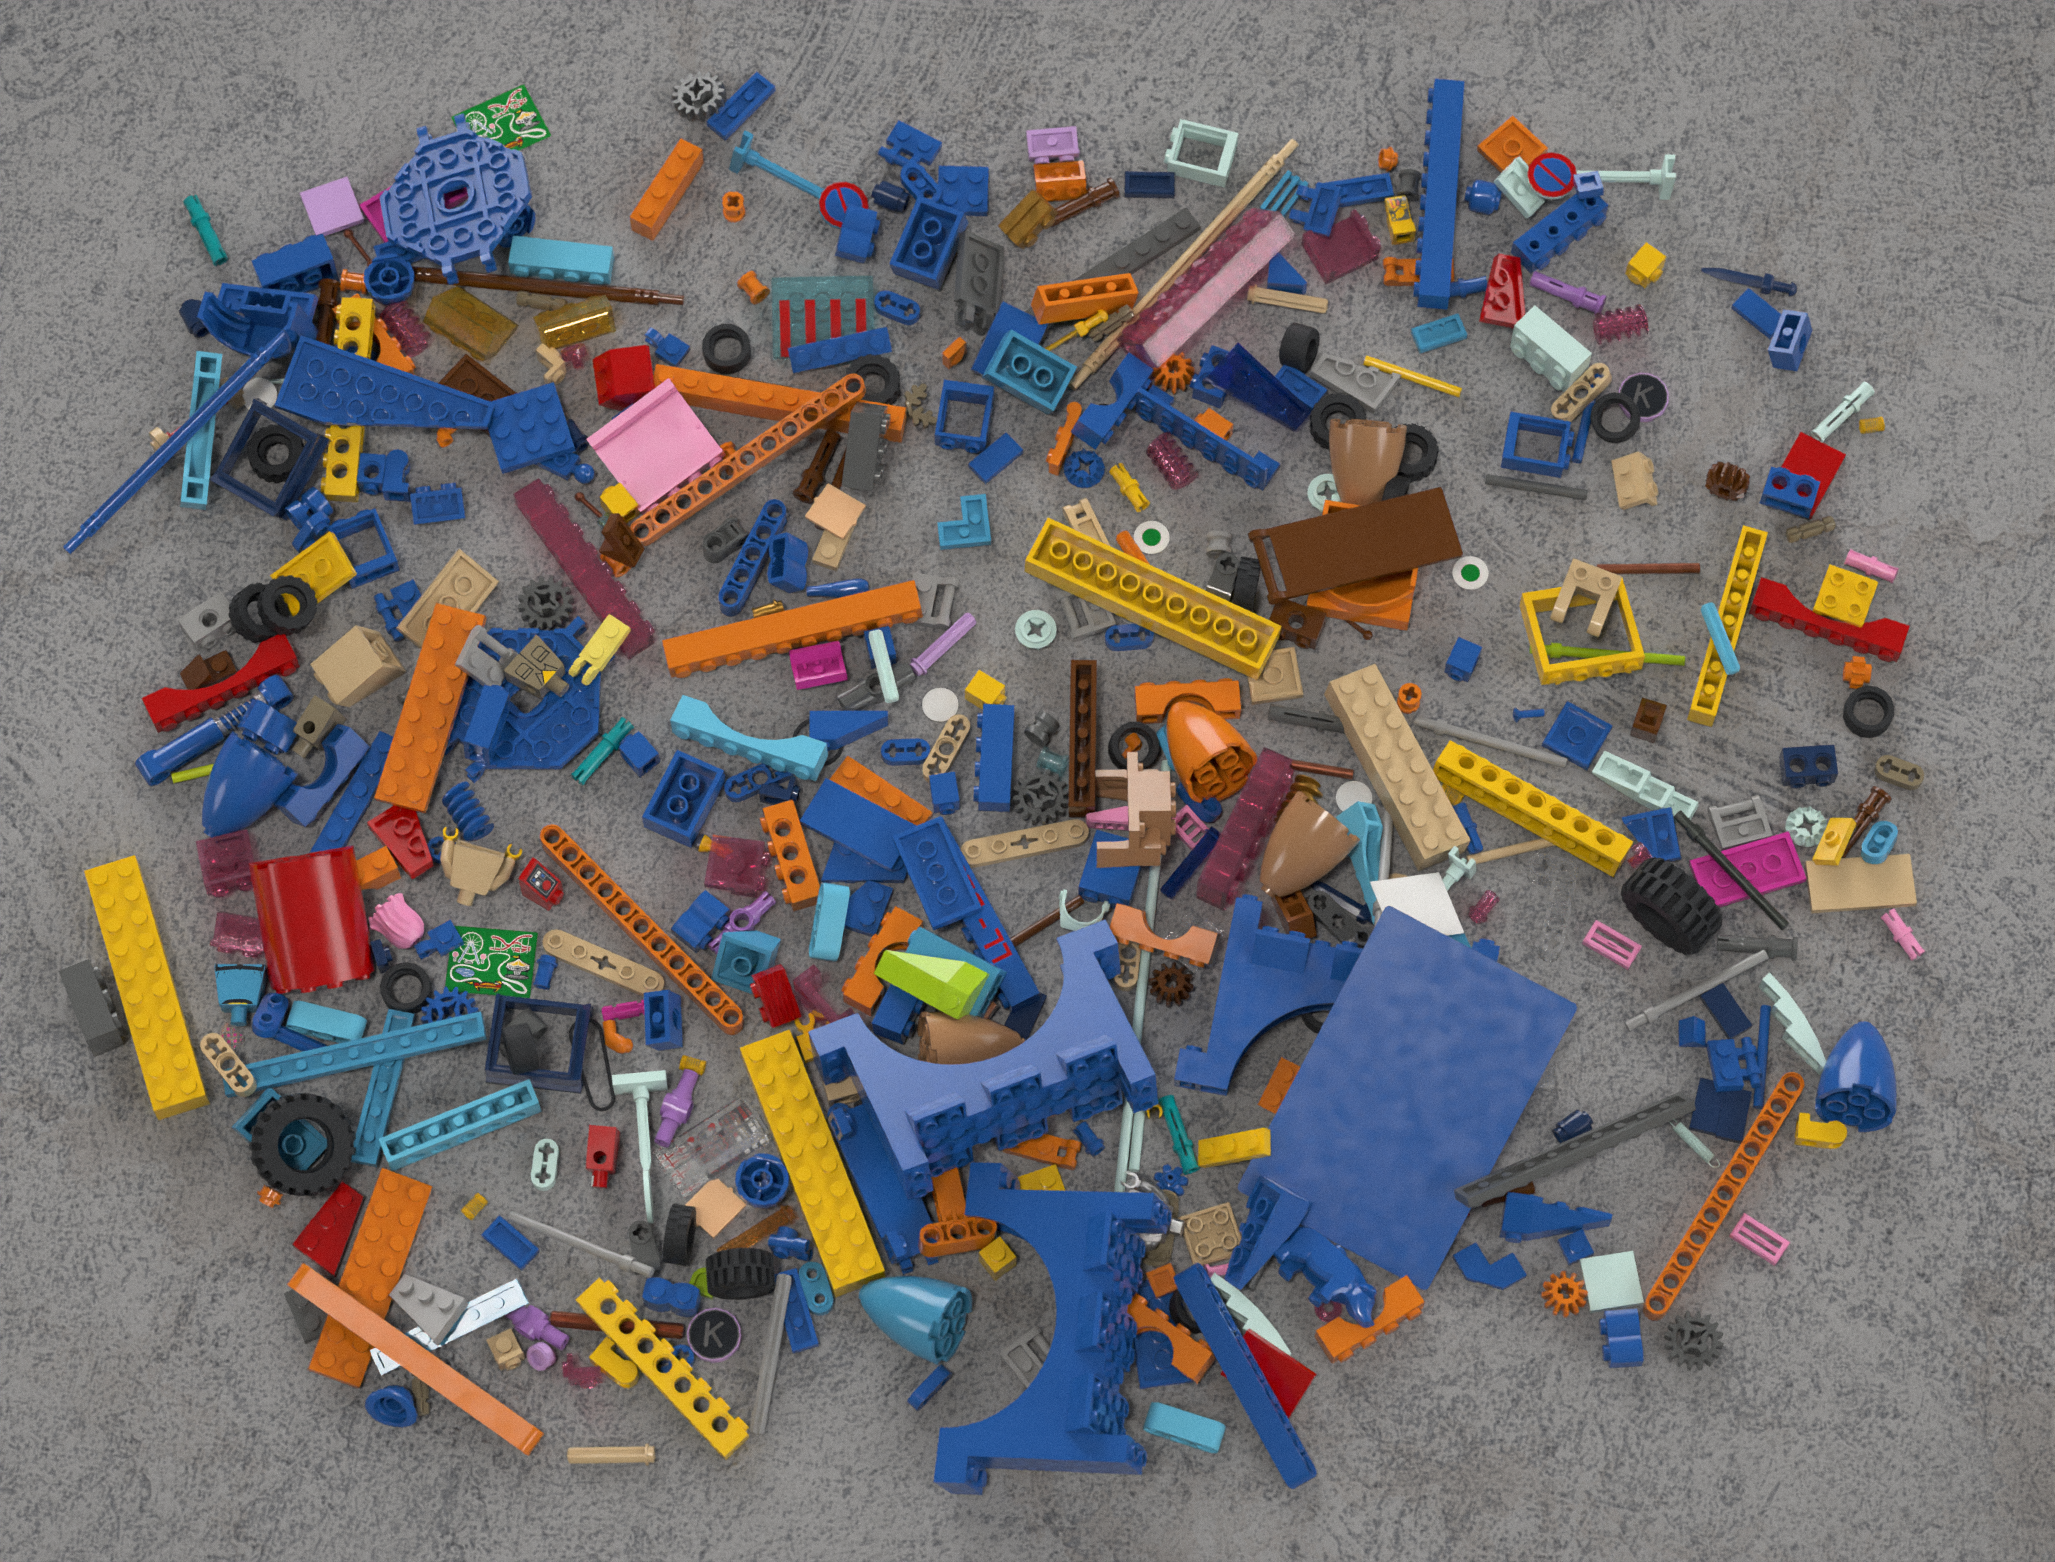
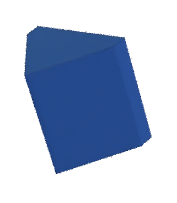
(1691, 1032)

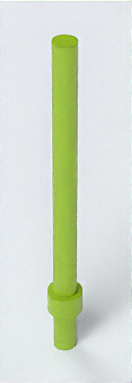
(1556, 650)

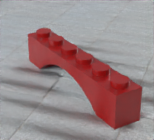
(1880, 637)
(172, 706)

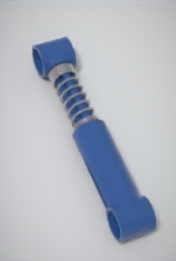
(158, 764)

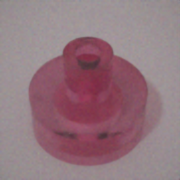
(574, 353)
(1640, 855)

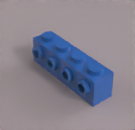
(1558, 230)
(995, 759)

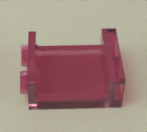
(1345, 249)
(806, 991)

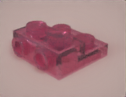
(225, 863)
(736, 865)

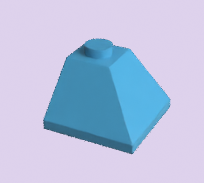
(742, 956)

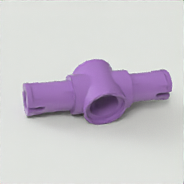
(749, 913)
(676, 1108)
(535, 1325)

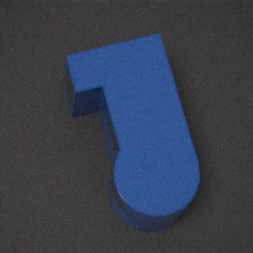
(395, 473)

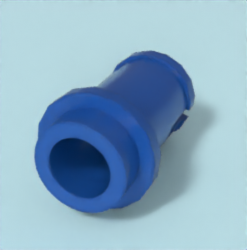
(544, 972)
(1089, 1139)

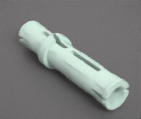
(1863, 392)

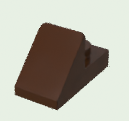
(620, 542)
(207, 672)
(1648, 720)

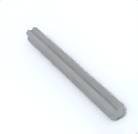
(770, 1354)

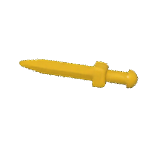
(1082, 328)

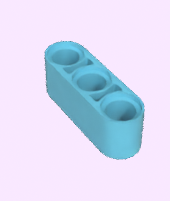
(829, 922)
(325, 1022)
(1184, 1427)

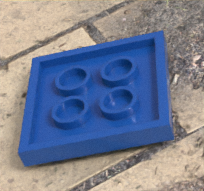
(529, 428)

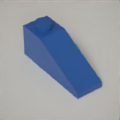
(845, 727)

